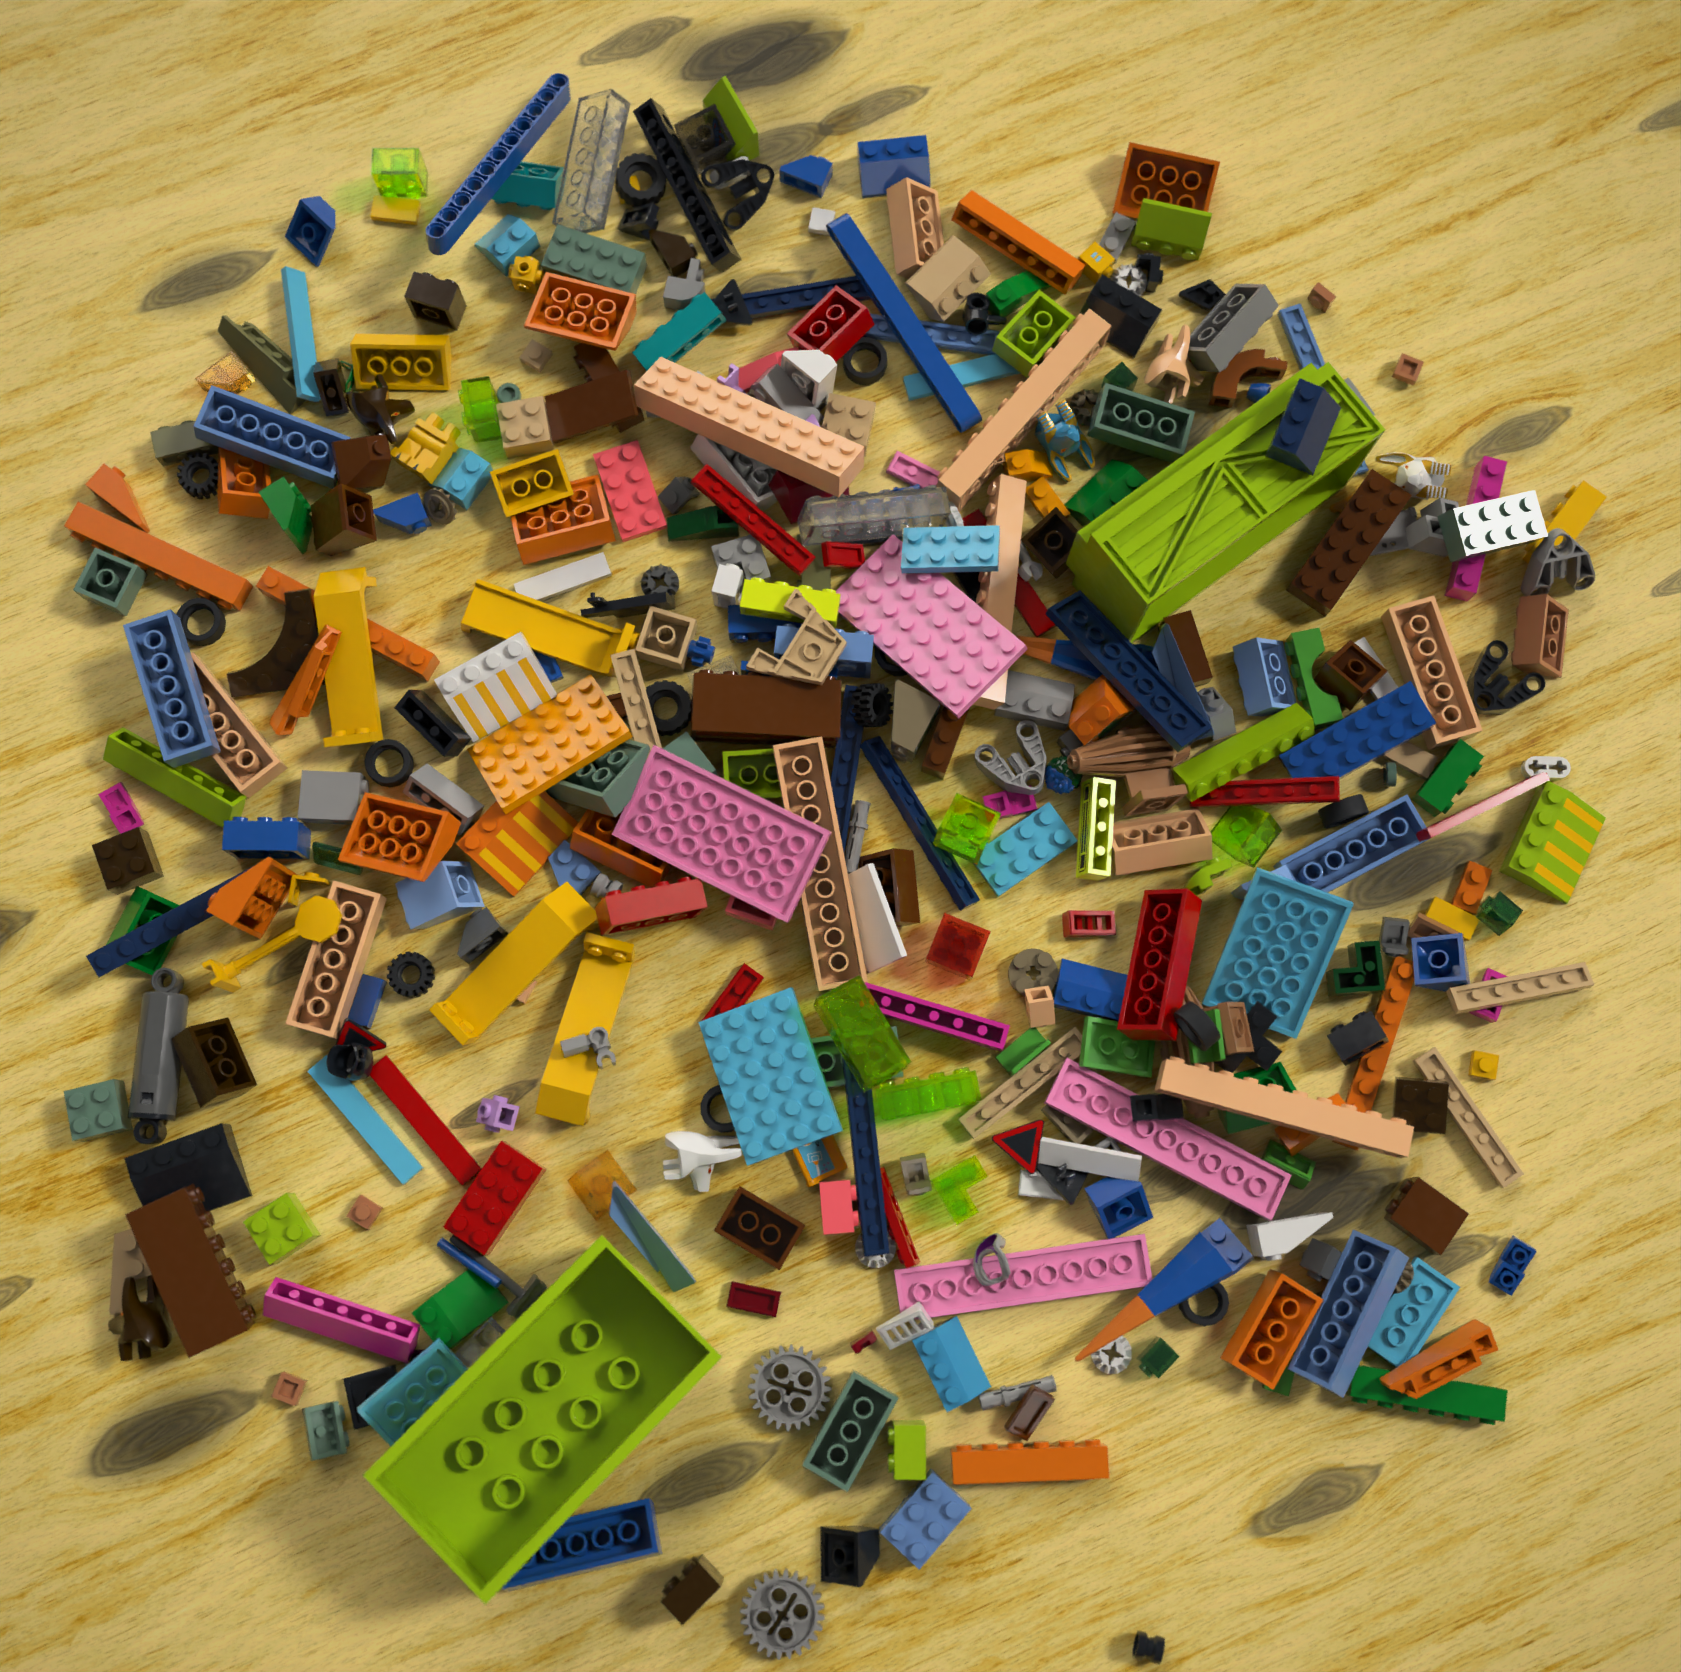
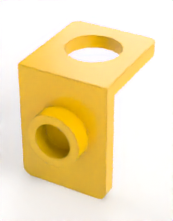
(312, 878)

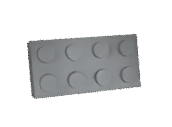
(1230, 326)

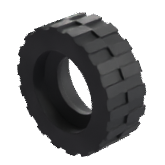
(643, 163)
(683, 701)

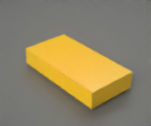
(395, 210)
(1452, 917)

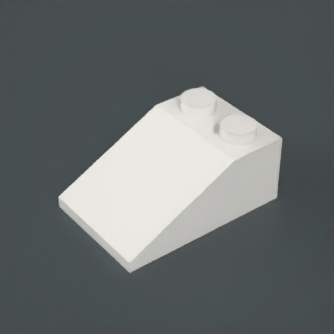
(1281, 1236)

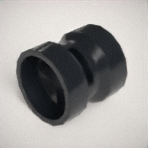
(1150, 1647)

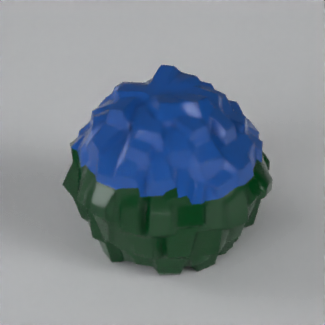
(1060, 777)

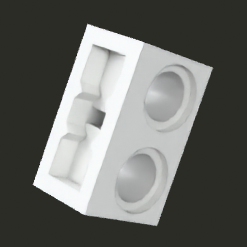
(728, 585)

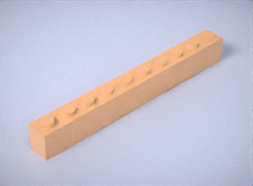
(999, 587)
(1284, 1108)

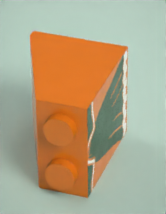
(1098, 711)

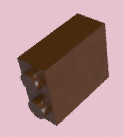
(1425, 1215)

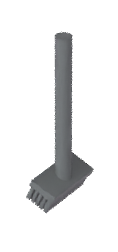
(524, 1296)

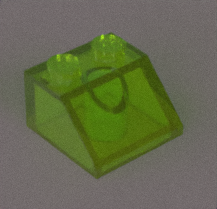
(1245, 833)

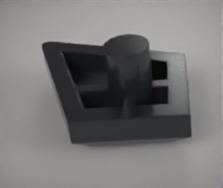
(1204, 294)

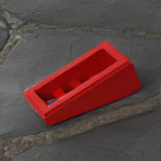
(1076, 930)

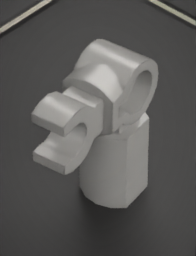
(597, 1039)

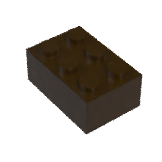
(214, 1062)

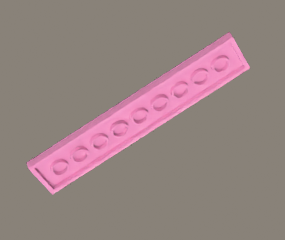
(1171, 1143)
(1034, 1276)

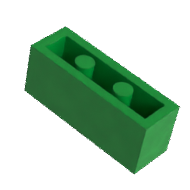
(1448, 778)

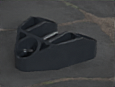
(732, 169)
(1483, 669)

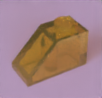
(227, 374)

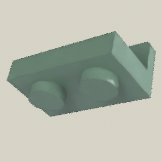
(325, 1430)

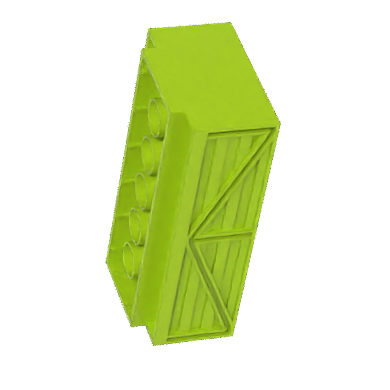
(1213, 509)
(542, 1418)

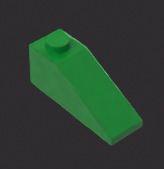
(1014, 293)

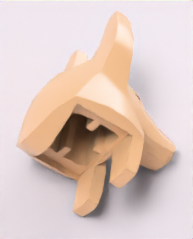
(1174, 368)

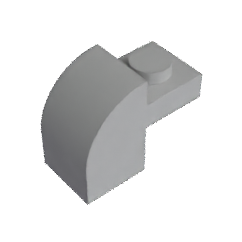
(680, 291)

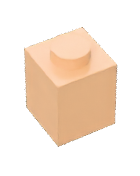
(1039, 1006)

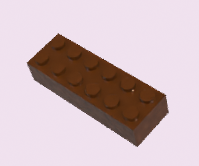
(1348, 542)

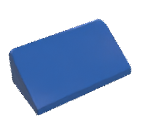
(367, 1000)

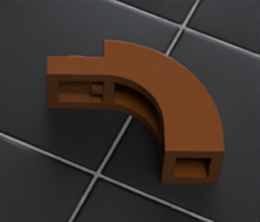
(1241, 366)

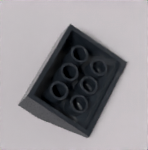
(202, 1158)

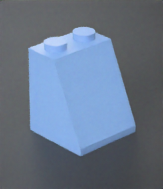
(442, 897)

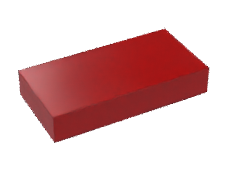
(842, 555)

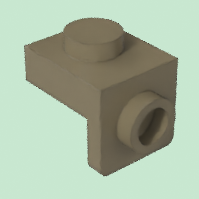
(916, 1174)

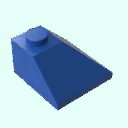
(312, 228)
(1440, 962)
(1118, 1205)

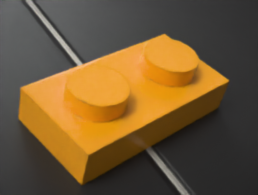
(1044, 498)

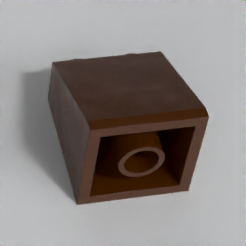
(342, 520)

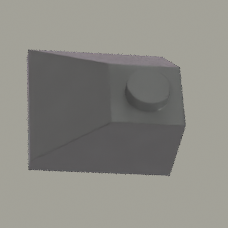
(480, 934)

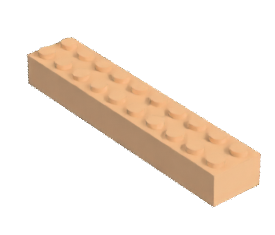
(1019, 413)
(750, 426)
(827, 896)

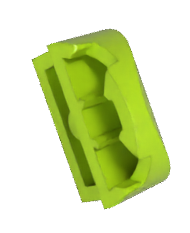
(1202, 880)

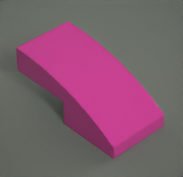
(1010, 803)
(121, 807)

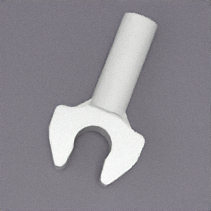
(1028, 567)

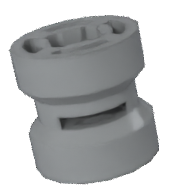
(603, 885)

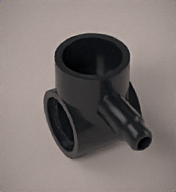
(976, 314)

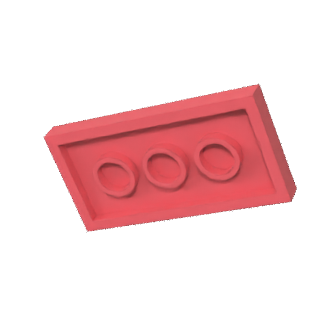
(630, 491)

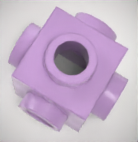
(497, 1114)

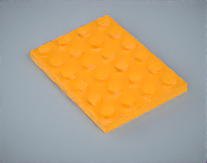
(549, 743)

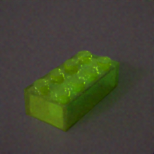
(861, 1033)
(927, 1095)

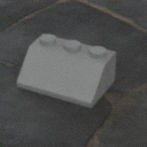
(1037, 699)

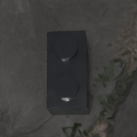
(1357, 1037)

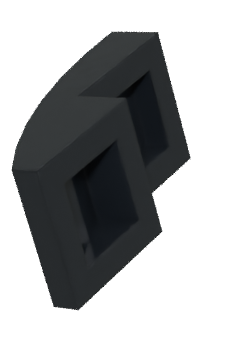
(1156, 1107)

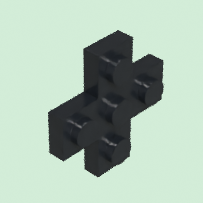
(1265, 1051)

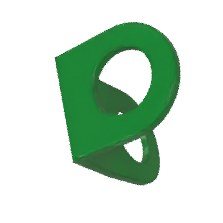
(351, 376)

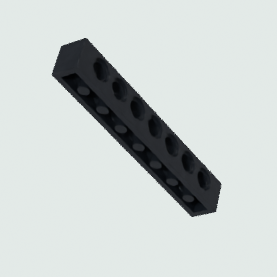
(687, 185)

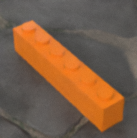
(1018, 242)
(1029, 1463)

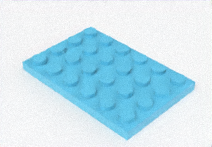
(1279, 949)
(770, 1076)

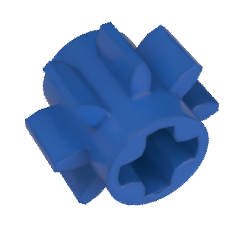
(701, 651)

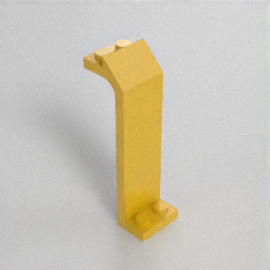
(547, 628)
(350, 674)
(515, 964)
(591, 1004)

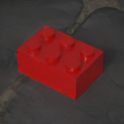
(832, 325)

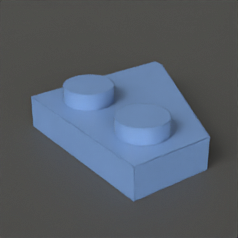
(572, 868)

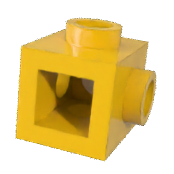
(526, 274)

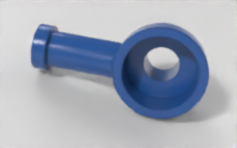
(1258, 391)

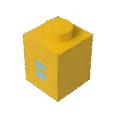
(1097, 262)

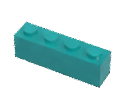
(681, 333)

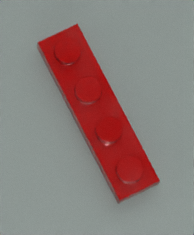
(897, 1226)

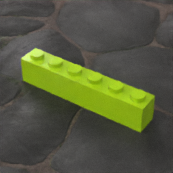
(1244, 751)
(182, 784)

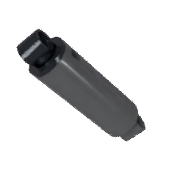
(156, 1060)

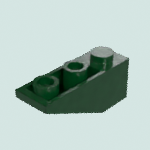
(701, 524)

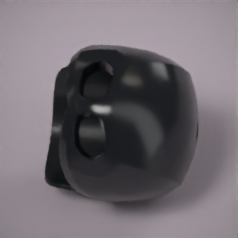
(350, 1061)

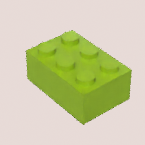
(1032, 333)

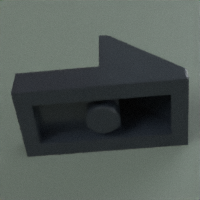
(639, 220)

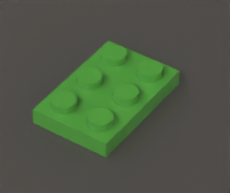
(1112, 1051)

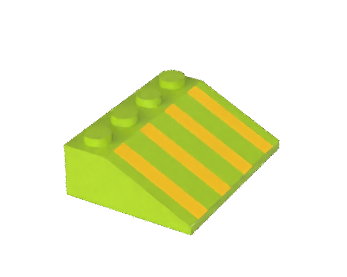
(1553, 842)

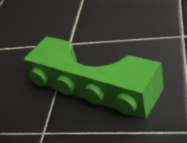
(1304, 649)

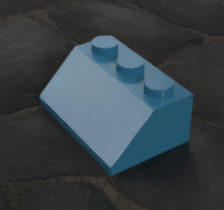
(951, 1364)

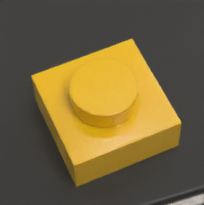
(1483, 1065)

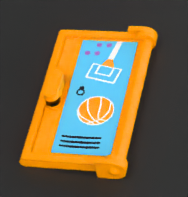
(819, 1160)

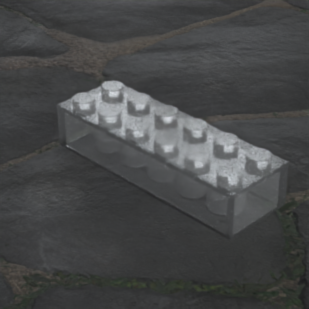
(591, 161)
(871, 514)

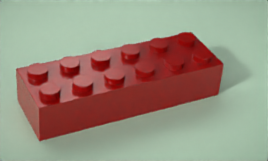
(1159, 964)

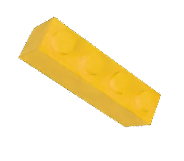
(1572, 515)

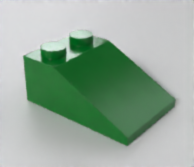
(459, 1309)

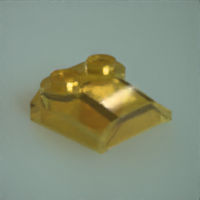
(595, 1182)

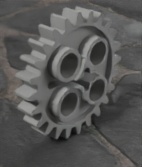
(782, 1410)
(802, 1626)

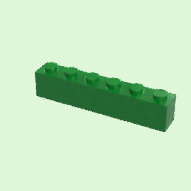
(1453, 1397)

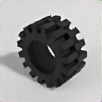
(188, 470)
(872, 705)
(400, 964)

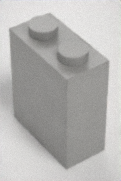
(331, 796)

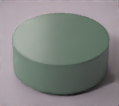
(508, 392)
(1390, 774)

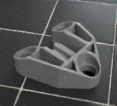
(1557, 561)
(1001, 774)

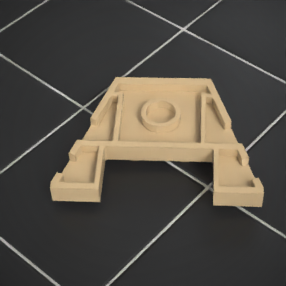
(811, 651)
(126, 1262)

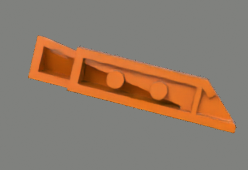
(306, 684)
(1443, 1360)

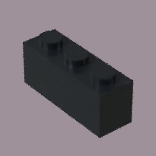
(433, 723)

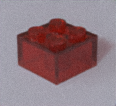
(957, 946)

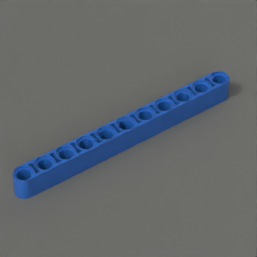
(498, 164)
(904, 323)

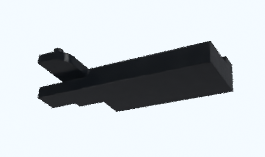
(627, 606)

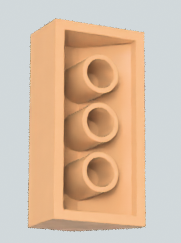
(913, 225)
(1160, 841)

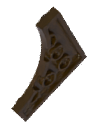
(285, 658)

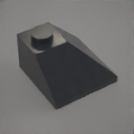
(848, 1553)

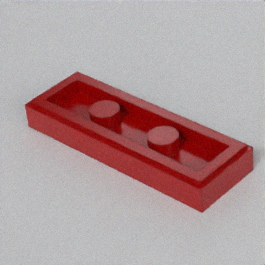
(737, 991)

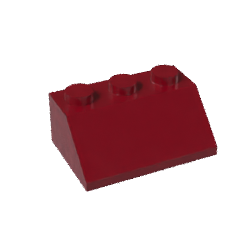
(792, 494)

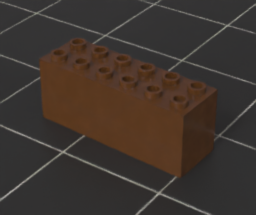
(763, 709)
(192, 1269)

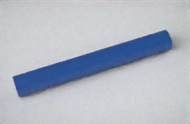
(469, 1263)

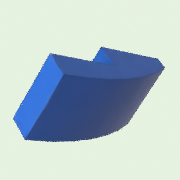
(1511, 1265)

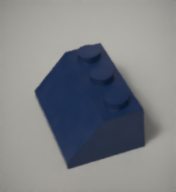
(1304, 427)

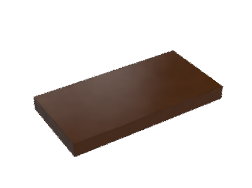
(591, 406)

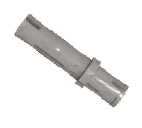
(857, 830)
(1011, 1394)

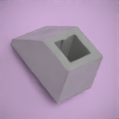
(1218, 713)

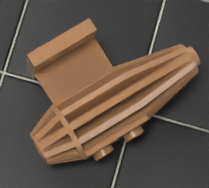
(1142, 760)
(1235, 1038)

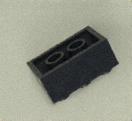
(1125, 311)

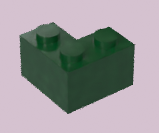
(1364, 974)

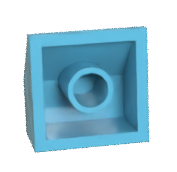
(507, 240)
(463, 477)

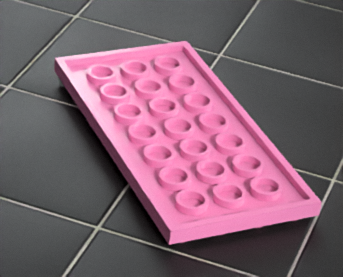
(928, 628)
(721, 833)

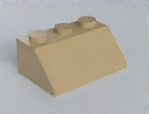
(947, 279)

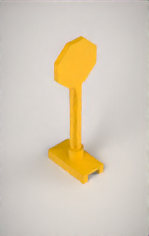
(316, 921)

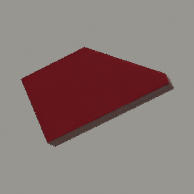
(863, 1341)

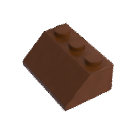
(898, 880)

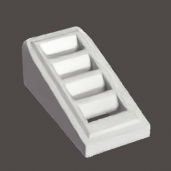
(917, 1330)

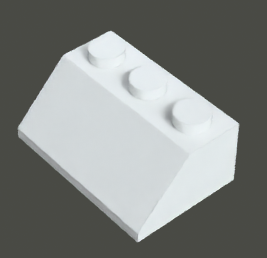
(812, 373)

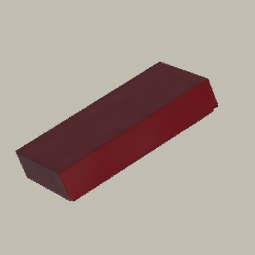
(753, 1299)

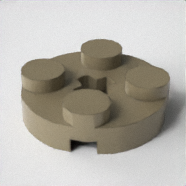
(1035, 958)

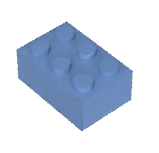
(925, 1519)

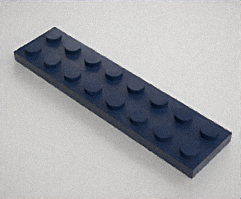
(1128, 671)

